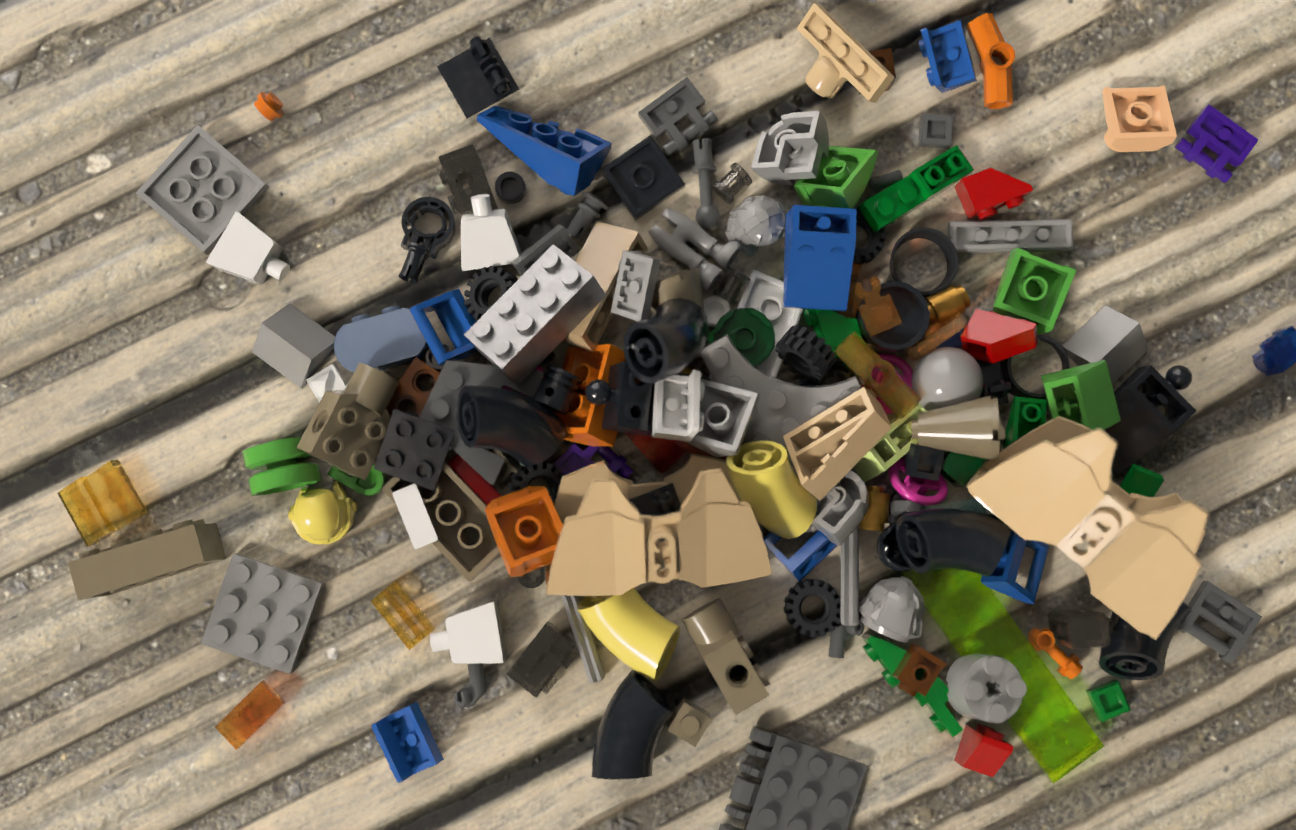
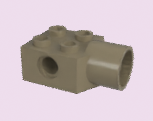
(351, 422)
(721, 650)

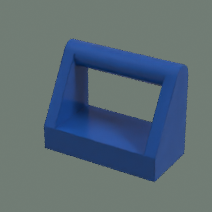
(455, 320)
(806, 557)
(1006, 572)

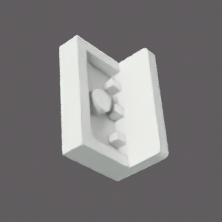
(678, 407)

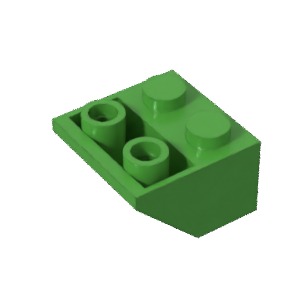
(1082, 395)

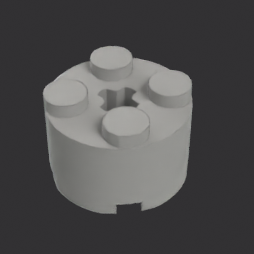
(985, 687)

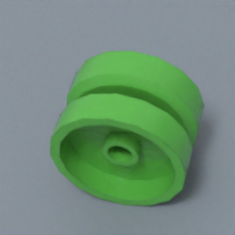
(282, 466)

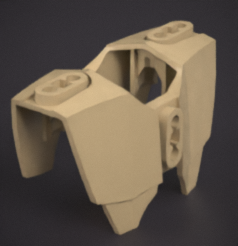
(1061, 492)
(614, 549)

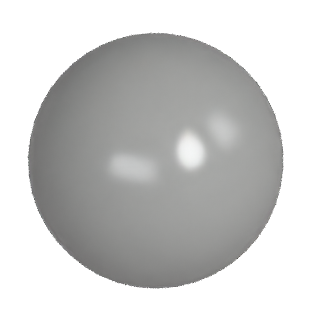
(946, 378)

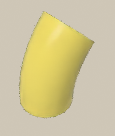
(768, 482)
(632, 631)

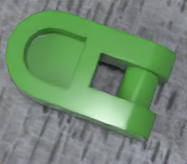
(368, 487)

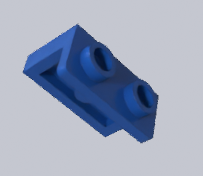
(948, 57)
(407, 742)

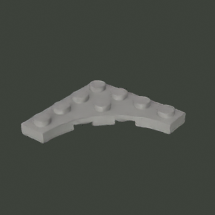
(780, 403)

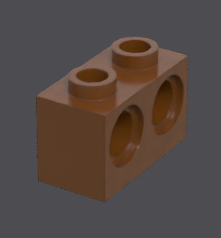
(410, 389)

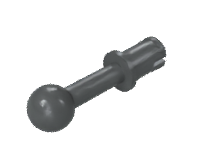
(707, 214)

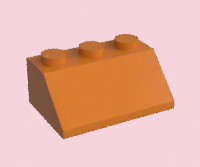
(584, 418)

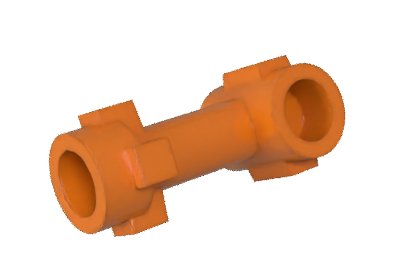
(1045, 640)

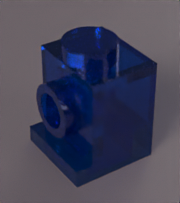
(1277, 352)

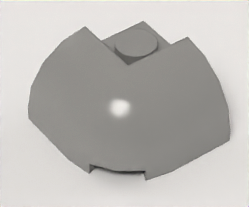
(792, 148)
(842, 509)

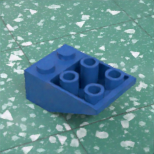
(818, 257)

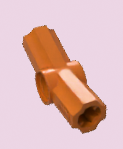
(996, 78)

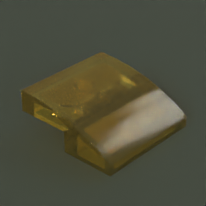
(102, 502)

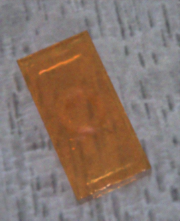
(936, 335)
(250, 715)

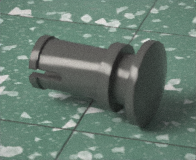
(586, 215)

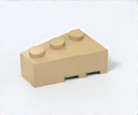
(836, 441)

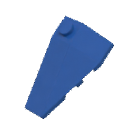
(556, 155)

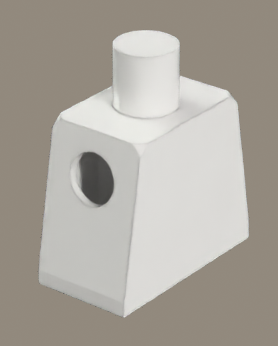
(487, 236)
(248, 252)
(473, 636)

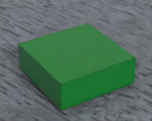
(1142, 481)
(1108, 700)

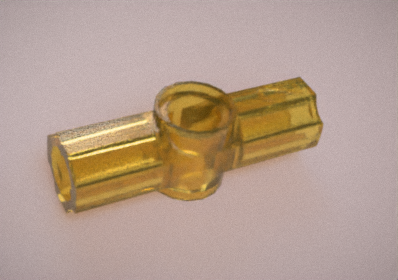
(892, 389)

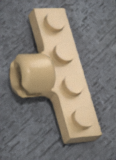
(840, 58)

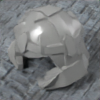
(756, 222)
(894, 609)

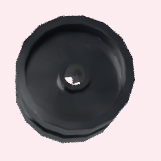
(914, 316)

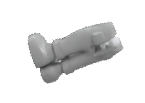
(689, 231)

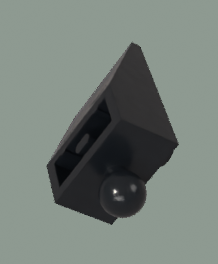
(626, 400)
(1141, 422)

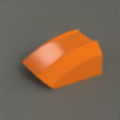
(525, 529)

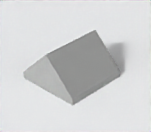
(1109, 338)
(293, 344)
(726, 418)

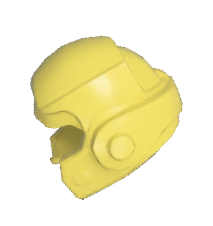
(322, 515)

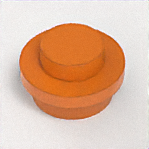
(269, 105)

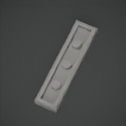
(1005, 235)

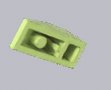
(889, 447)

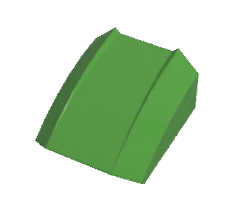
(839, 178)
(1033, 289)

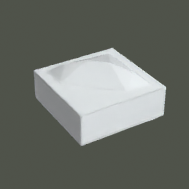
(326, 380)

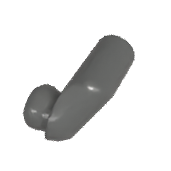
(840, 636)
(474, 688)

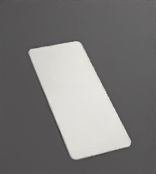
(415, 516)

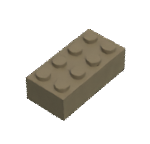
(457, 520)
(146, 559)

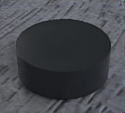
(510, 187)

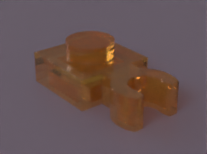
(878, 312)

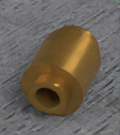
(947, 303)
(878, 509)

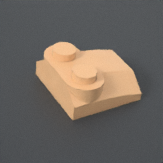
(1138, 119)

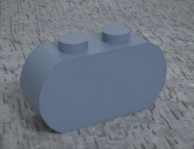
(380, 340)

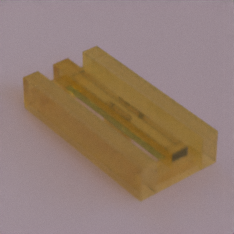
(391, 620)

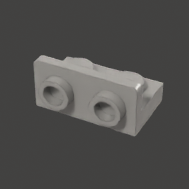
(635, 285)

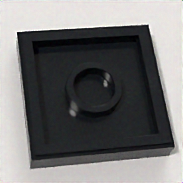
(642, 177)

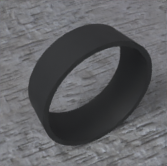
(943, 242)
(1016, 389)

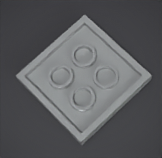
(201, 189)
(262, 613)

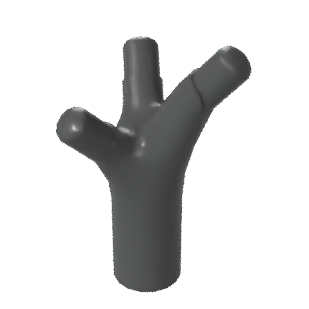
(880, 182)

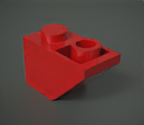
(990, 190)
(997, 336)
(983, 749)

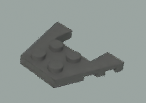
(442, 407)

